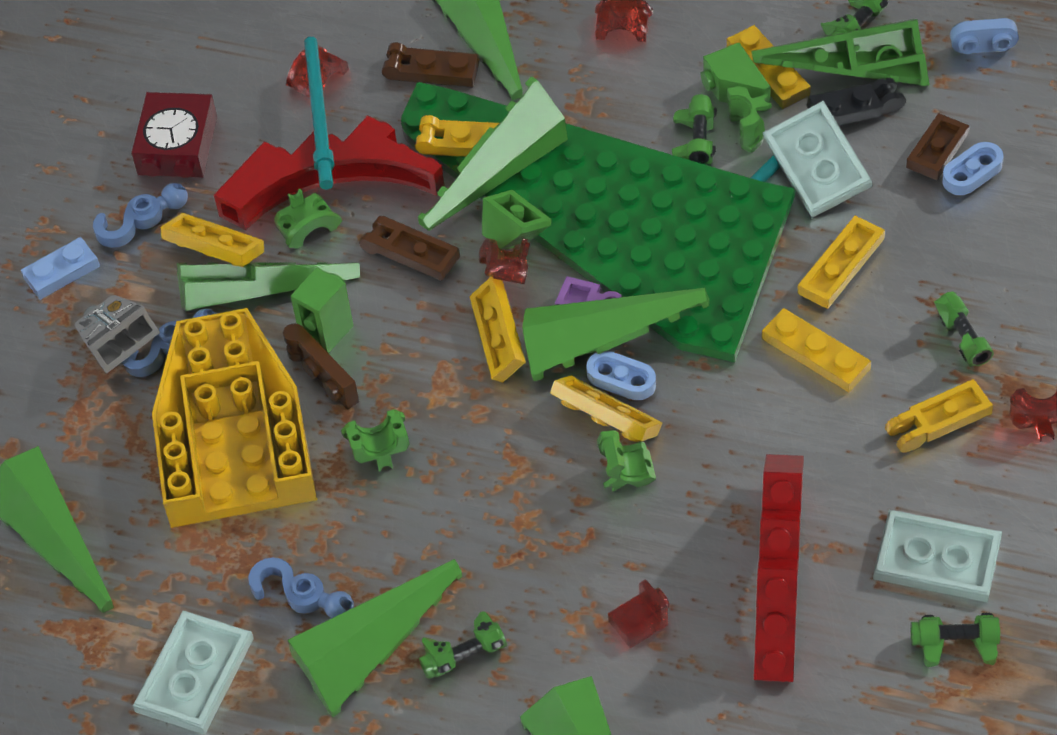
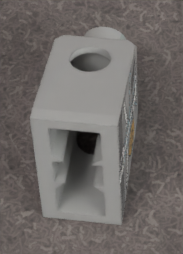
(115, 330)

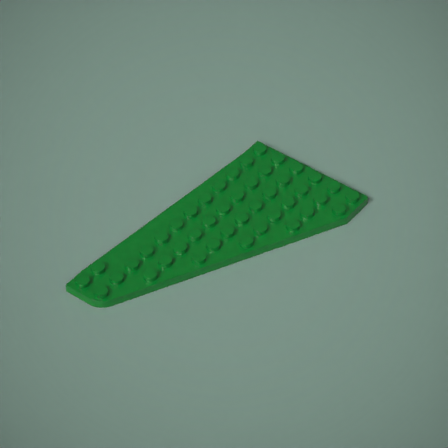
(640, 220)

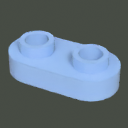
(984, 35)
(967, 171)
(623, 375)

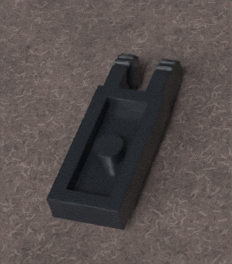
(861, 101)

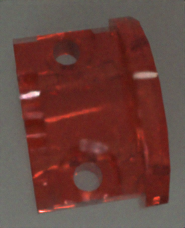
(623, 15)
(329, 63)
(505, 264)
(1033, 412)

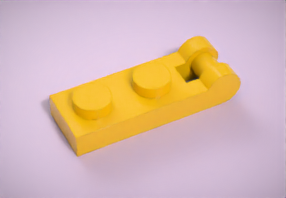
(458, 136)

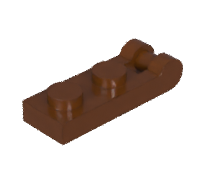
(430, 66)
(410, 247)
(320, 364)

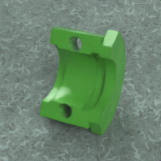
(744, 110)
(303, 217)
(379, 441)
(625, 463)

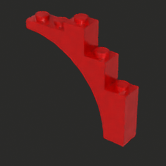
(365, 155)
(778, 568)

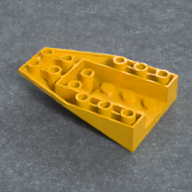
(228, 423)

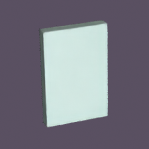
(817, 159)
(937, 555)
(193, 672)

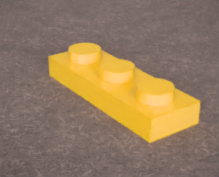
(785, 82)
(212, 239)
(841, 262)
(497, 329)
(816, 350)
(605, 409)

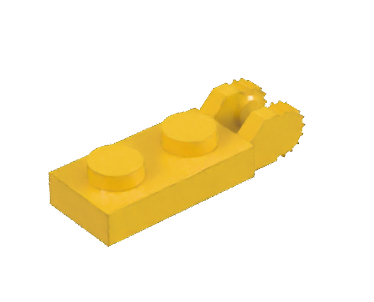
(940, 415)

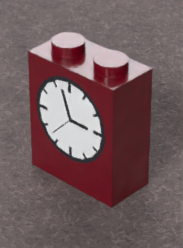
(174, 134)

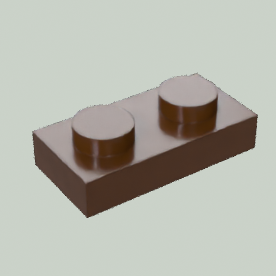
(937, 146)

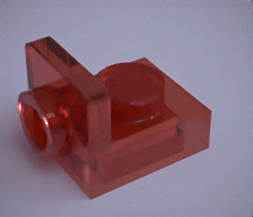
(641, 615)

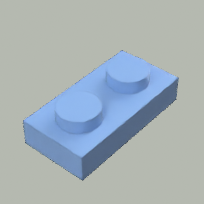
(60, 268)

